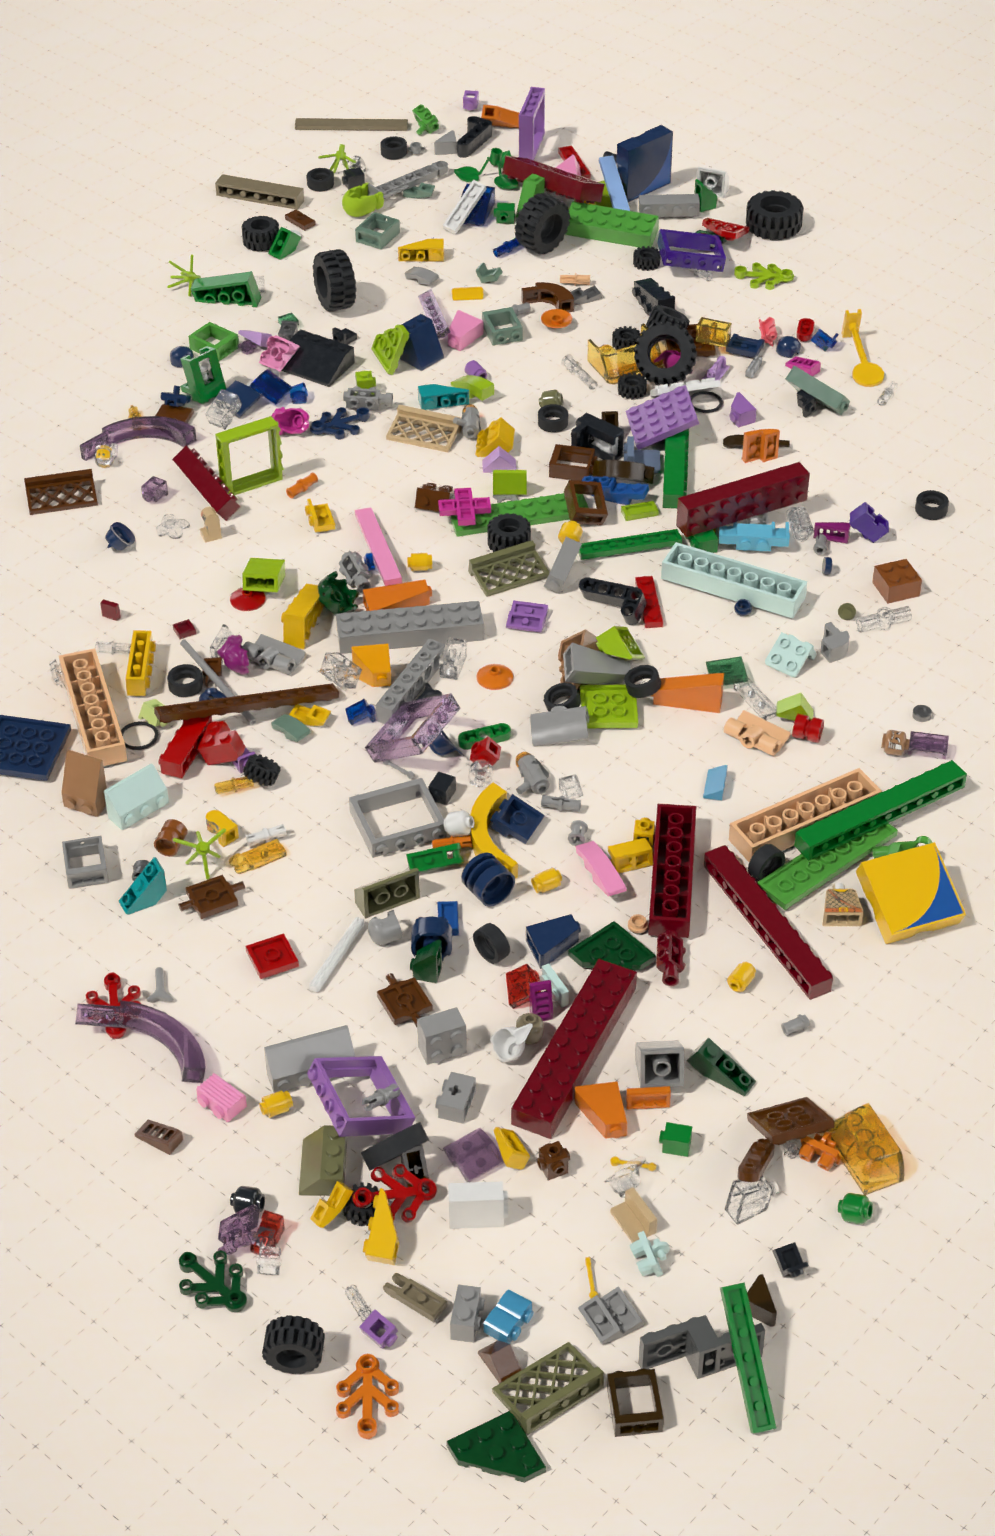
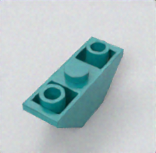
(146, 889)

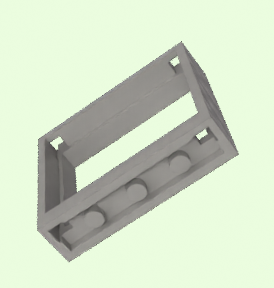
(390, 796)

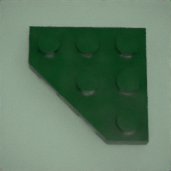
(614, 946)
(498, 1449)

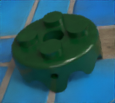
(337, 595)

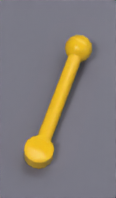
(615, 1162)
(588, 1264)

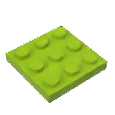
(609, 706)

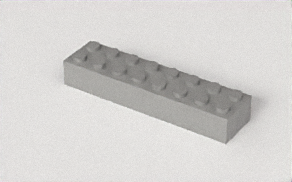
(410, 625)

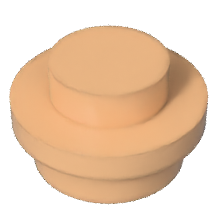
(637, 924)

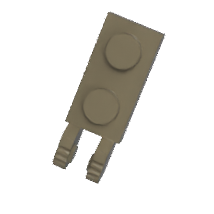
(416, 1297)

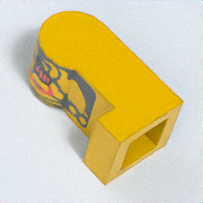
(216, 822)

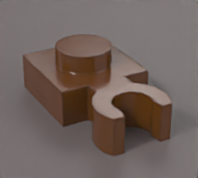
(216, 665)

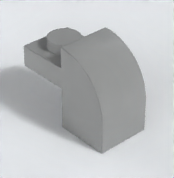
(834, 643)

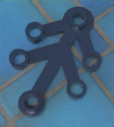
(320, 426)

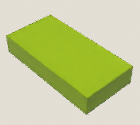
(639, 510)

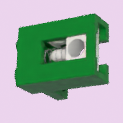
(204, 380)

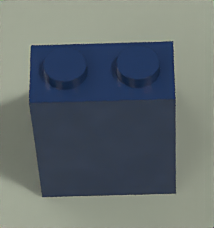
(423, 343)

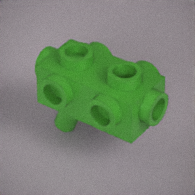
(425, 120)

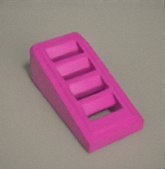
(809, 366)

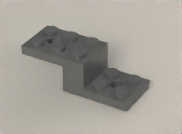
(696, 1342)

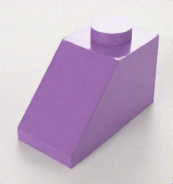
(742, 411)

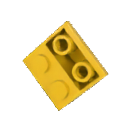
(497, 434)

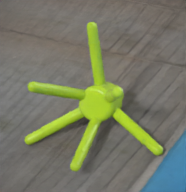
(340, 156)
(188, 276)
(202, 849)

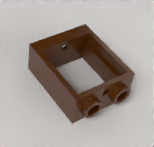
(571, 454)
(594, 516)

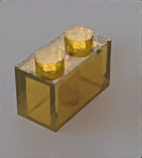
(713, 332)

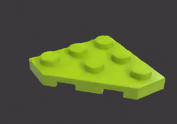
(390, 346)

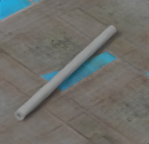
(213, 676)

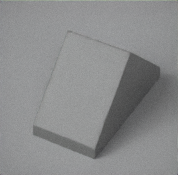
(446, 144)

